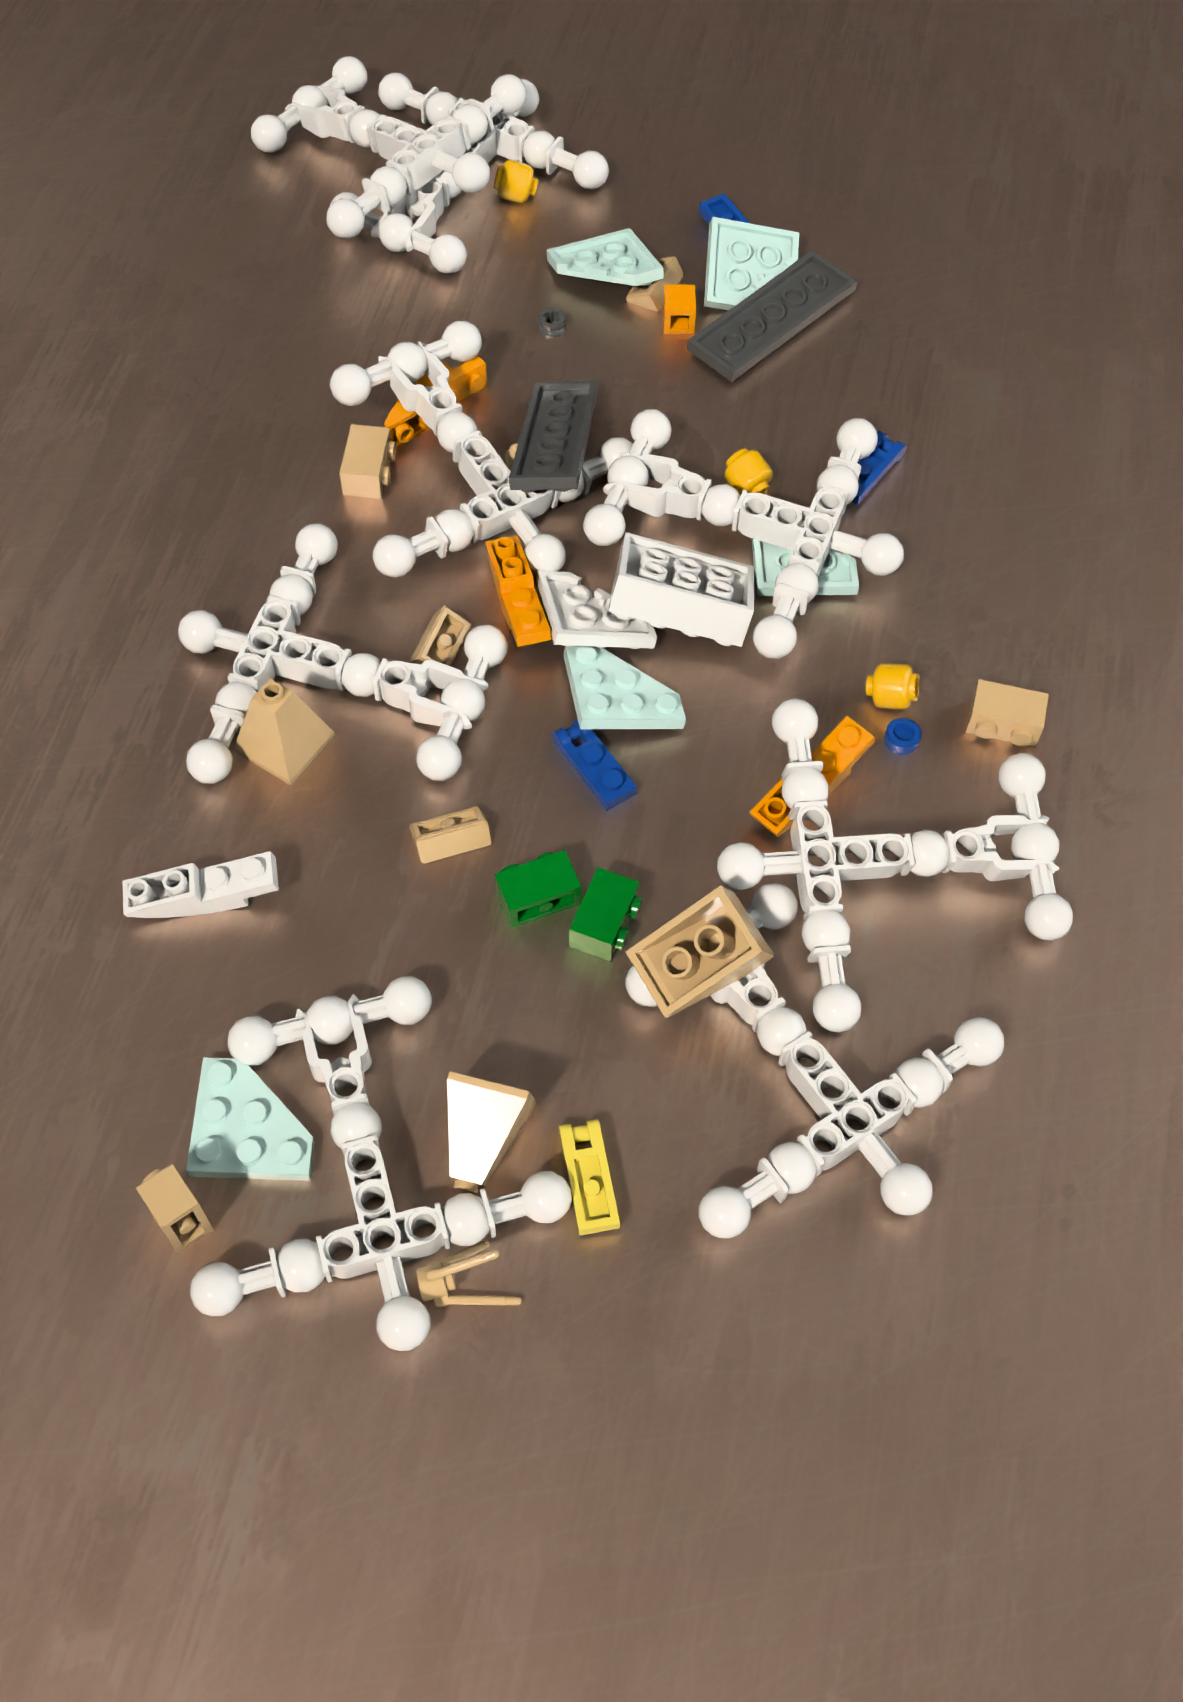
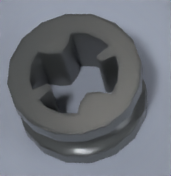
(552, 329)

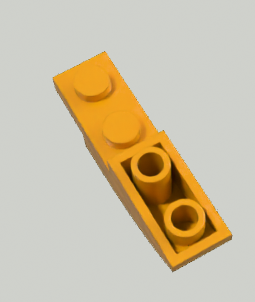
(463, 381)
(517, 591)
(837, 752)

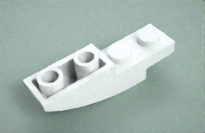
(198, 891)

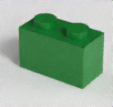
(537, 888)
(604, 915)

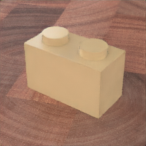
(367, 461)
(1007, 713)
(174, 1207)

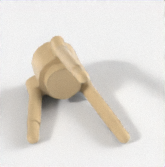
(438, 1278)

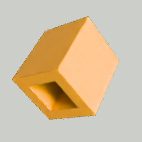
(679, 309)

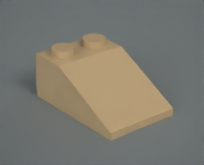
(699, 952)

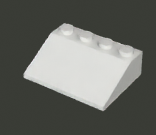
(683, 590)

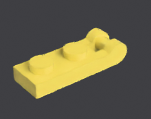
(589, 1178)

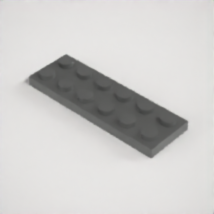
(771, 315)
(554, 436)

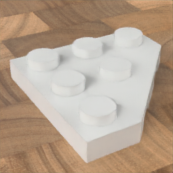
(582, 615)

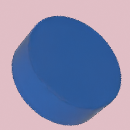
(902, 736)

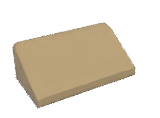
(652, 295)
(441, 638)
(450, 834)

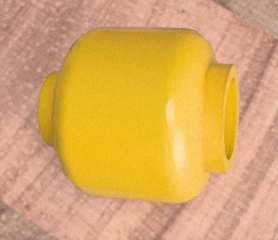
(515, 181)
(748, 472)
(893, 686)

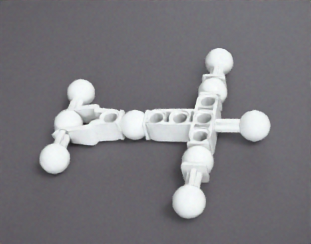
(510, 139)
(411, 152)
(495, 506)
(765, 518)
(277, 650)
(922, 853)
(783, 1033)
(356, 1130)

